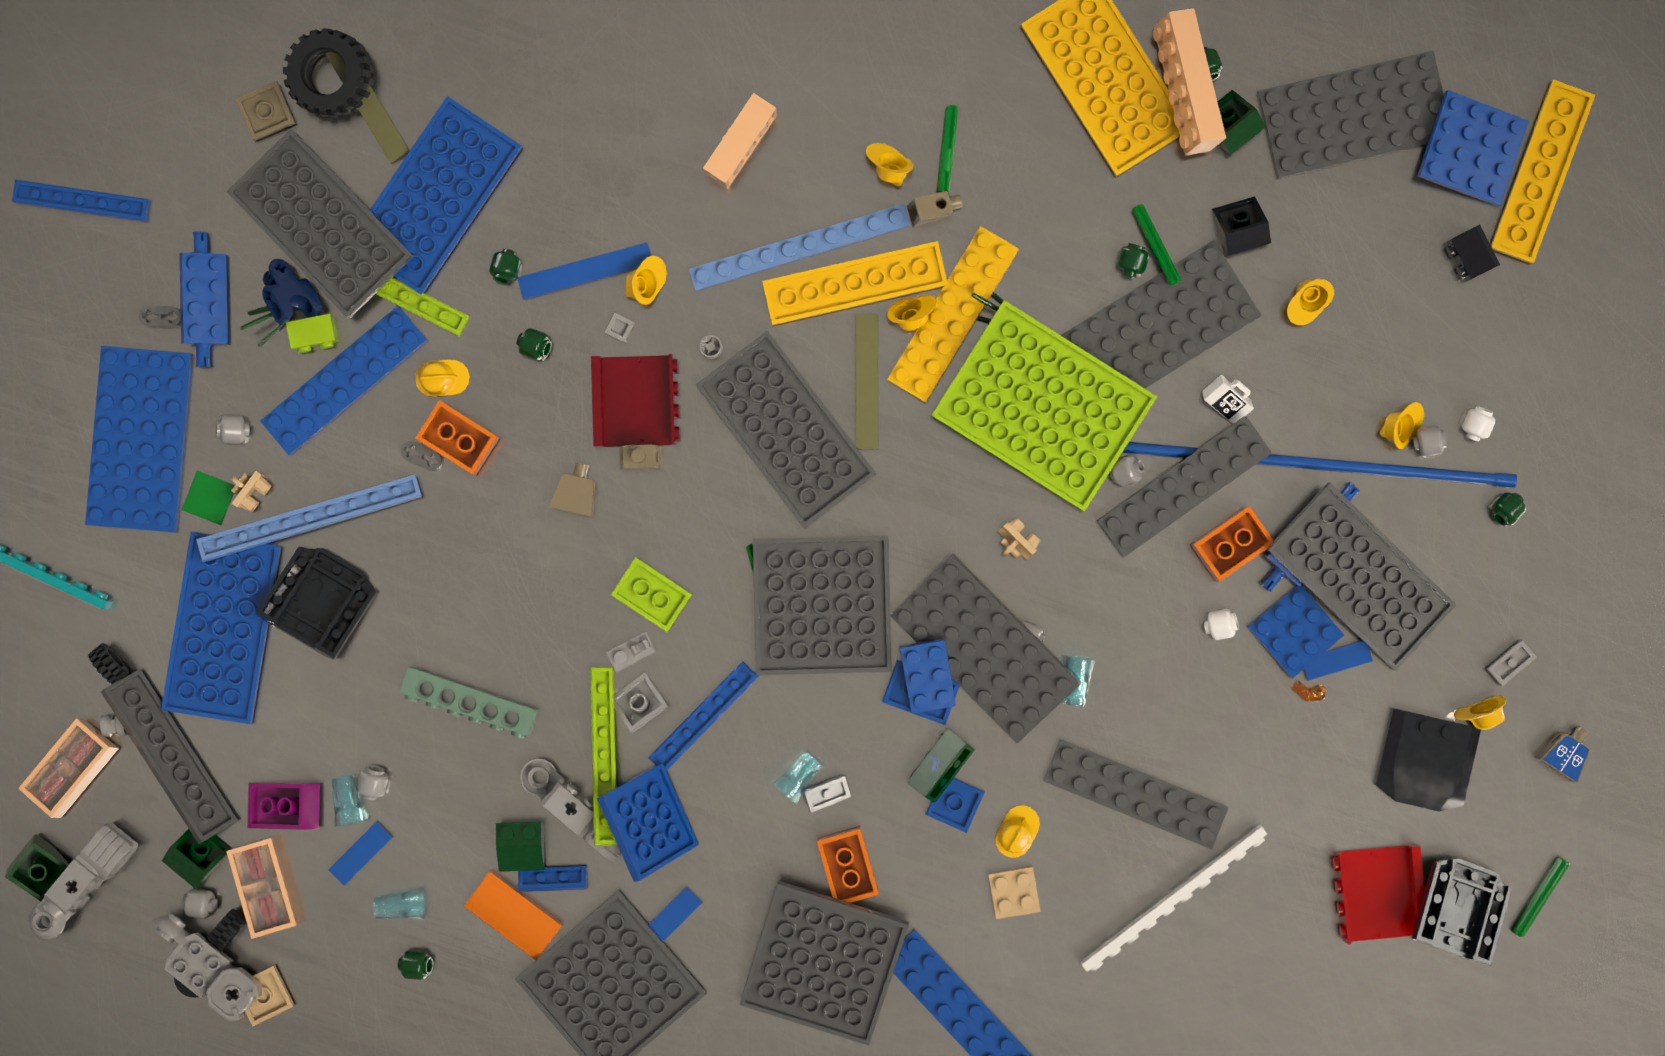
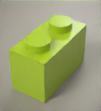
(312, 332)

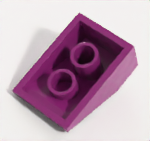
(283, 806)

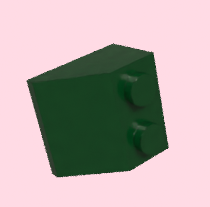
(1239, 120)
(520, 846)
(193, 860)
(36, 867)

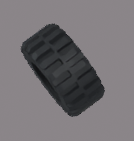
(300, 67)

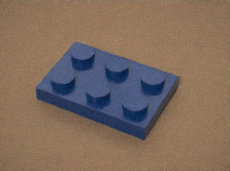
(927, 676)

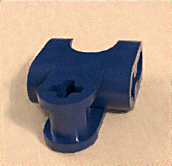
(285, 292)

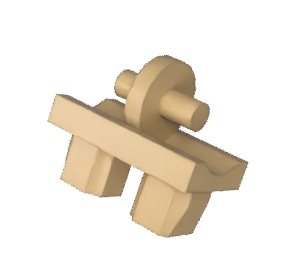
(244, 498)
(1015, 542)

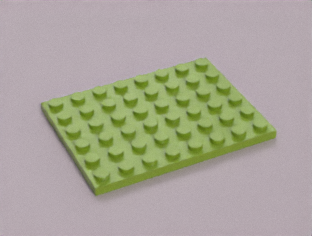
(1044, 405)

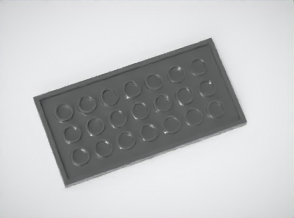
(1352, 114)
(319, 224)
(1168, 325)
(785, 429)
(1361, 576)
(987, 648)

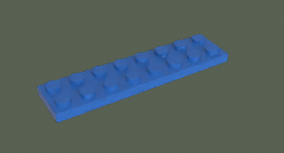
(343, 380)
(953, 1001)

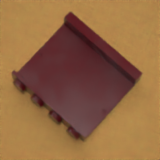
(634, 400)

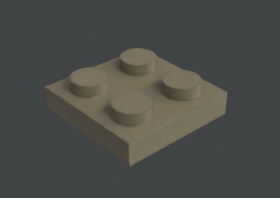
(265, 111)

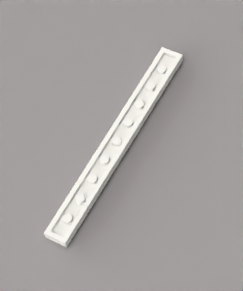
(1181, 893)

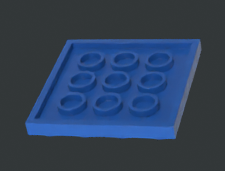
(1473, 148)
(647, 822)

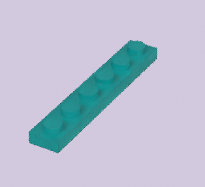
(57, 579)

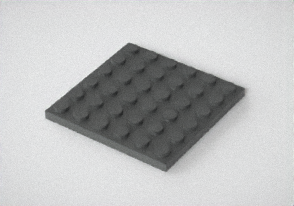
(822, 605)
(824, 963)
(611, 983)

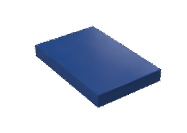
(897, 696)

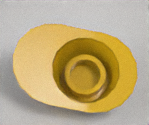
(889, 163)
(646, 280)
(1309, 300)
(911, 312)
(442, 378)
(1403, 426)
(1483, 714)
(1017, 831)

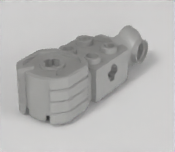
(557, 799)
(95, 863)
(207, 970)

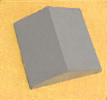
(639, 702)

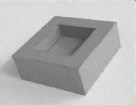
(620, 327)

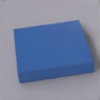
(956, 805)

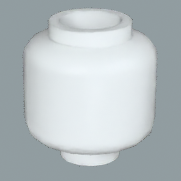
(1478, 423)
(1221, 624)

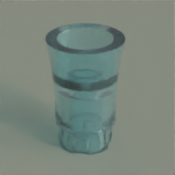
(1082, 669)
(798, 777)
(346, 802)
(401, 905)

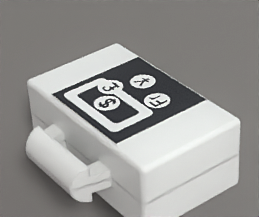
(1228, 398)

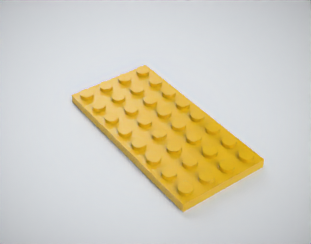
(1105, 79)

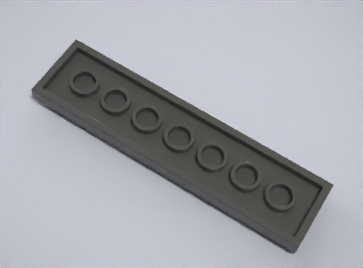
(1184, 486)
(169, 756)
(1136, 794)

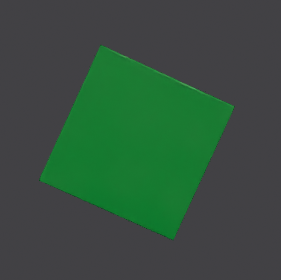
(208, 498)

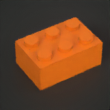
(457, 438)
(1232, 543)
(847, 866)

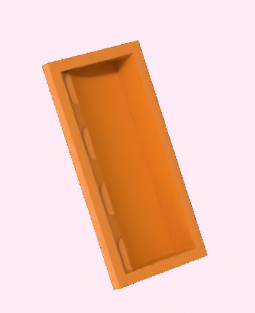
(513, 914)

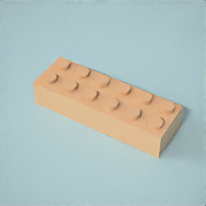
(1189, 82)

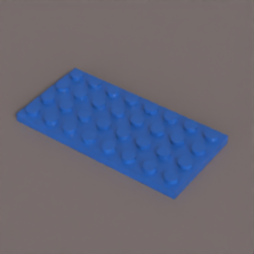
(442, 188)
(138, 439)
(219, 635)

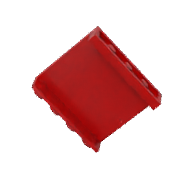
(1379, 891)

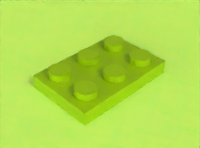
(651, 594)

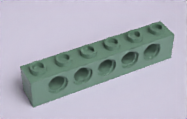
(412, 689)

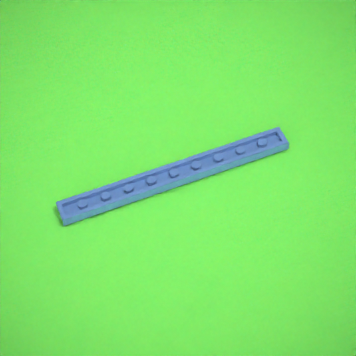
(799, 247)
(309, 518)

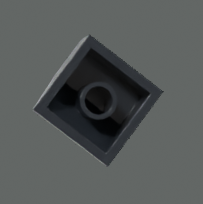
(1242, 226)
(1472, 253)

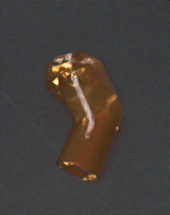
(1310, 695)

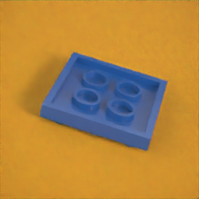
(1296, 631)

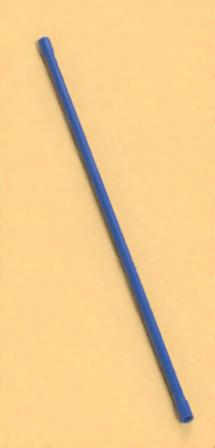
(1495, 479)

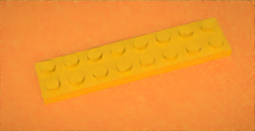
(1542, 171)
(855, 283)
(954, 314)

